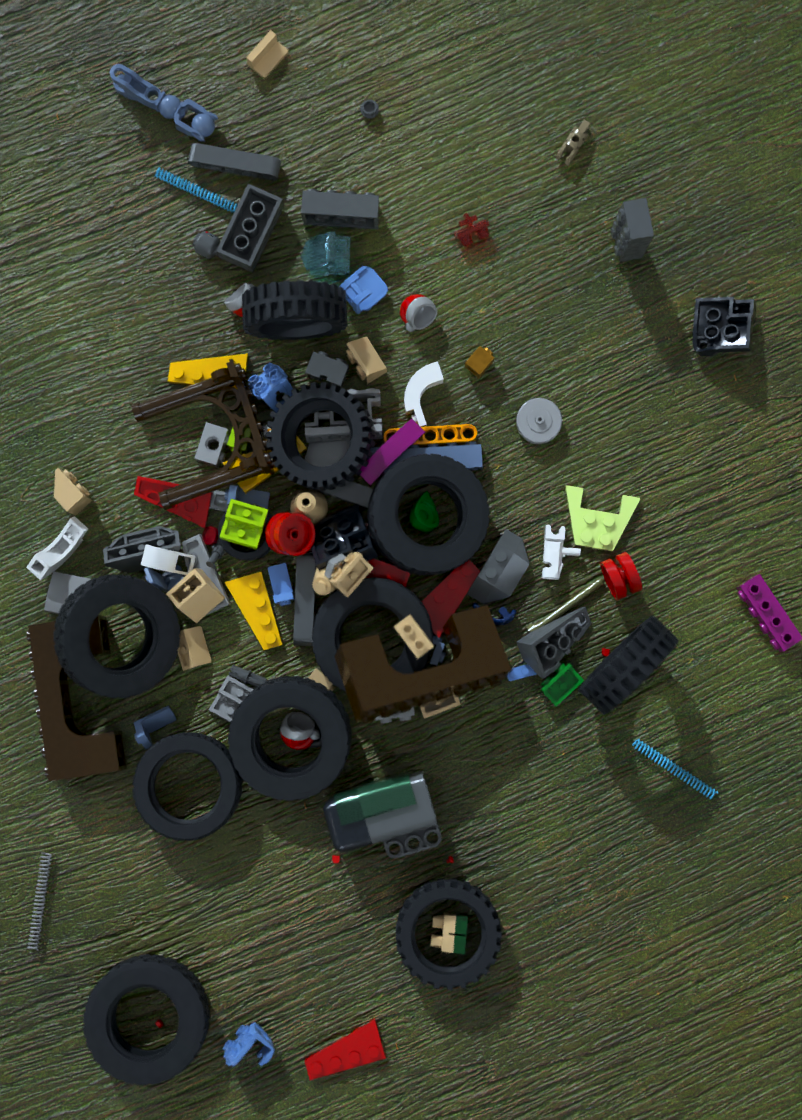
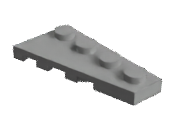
(197, 547)

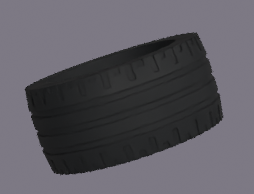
(244, 555)

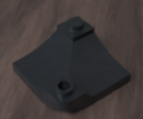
(723, 325)
(342, 534)

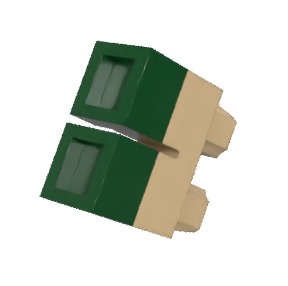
(453, 932)

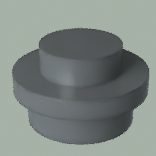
(369, 109)

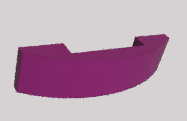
(391, 450)

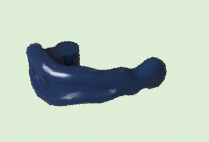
(507, 617)

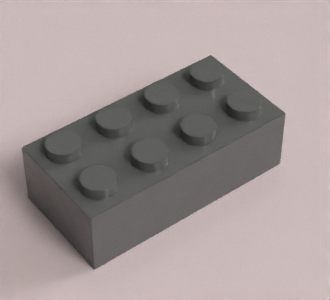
(340, 209)
(250, 228)
(632, 230)

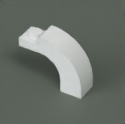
(422, 380)
(59, 550)

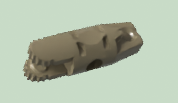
(574, 142)

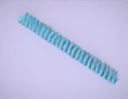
(195, 187)
(668, 762)

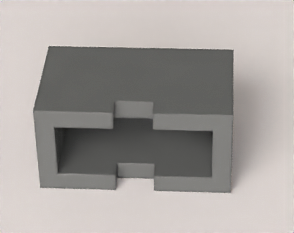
(326, 368)

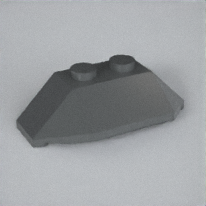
(128, 549)
(501, 570)

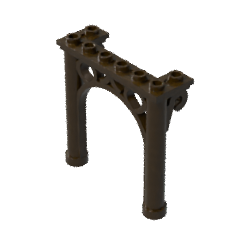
(222, 381)

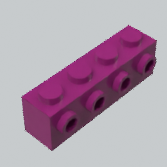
(769, 613)

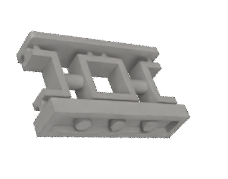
(339, 429)

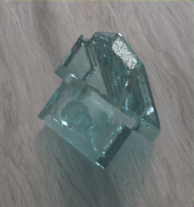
(327, 254)

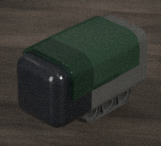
(384, 811)

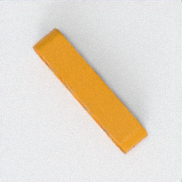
(439, 433)

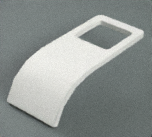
(164, 559)

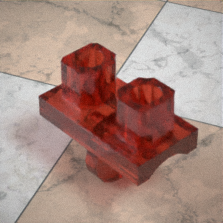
(464, 234)

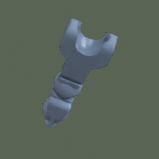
(169, 106)

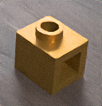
(479, 361)

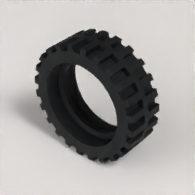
(294, 310)
(629, 665)
(480, 961)

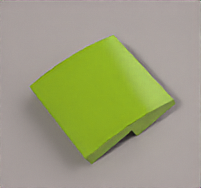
(243, 524)

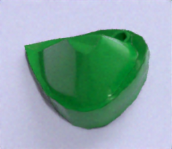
(424, 514)

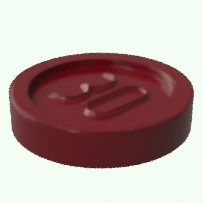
(210, 535)

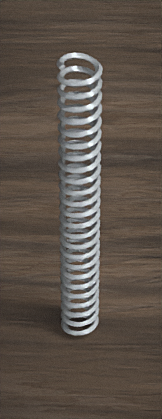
(41, 900)

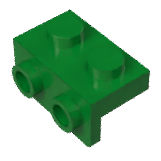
(561, 684)

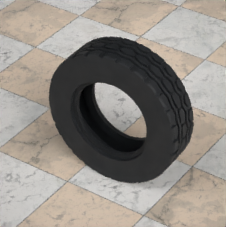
(470, 505)
(371, 591)
(74, 626)
(259, 769)
(119, 1056)

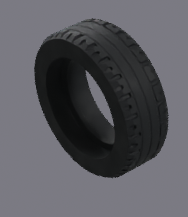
(148, 804)

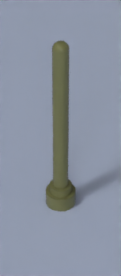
(566, 606)

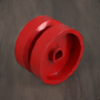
(290, 533)
(621, 576)

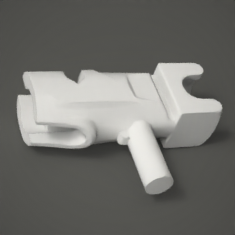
(554, 552)

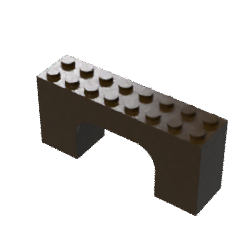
(379, 690)
(65, 747)

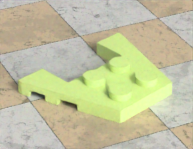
(598, 528)

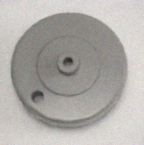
(539, 421)

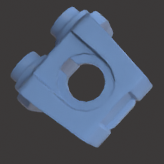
(364, 289)
(268, 383)
(245, 1039)

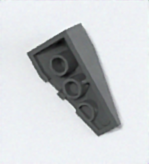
(548, 644)

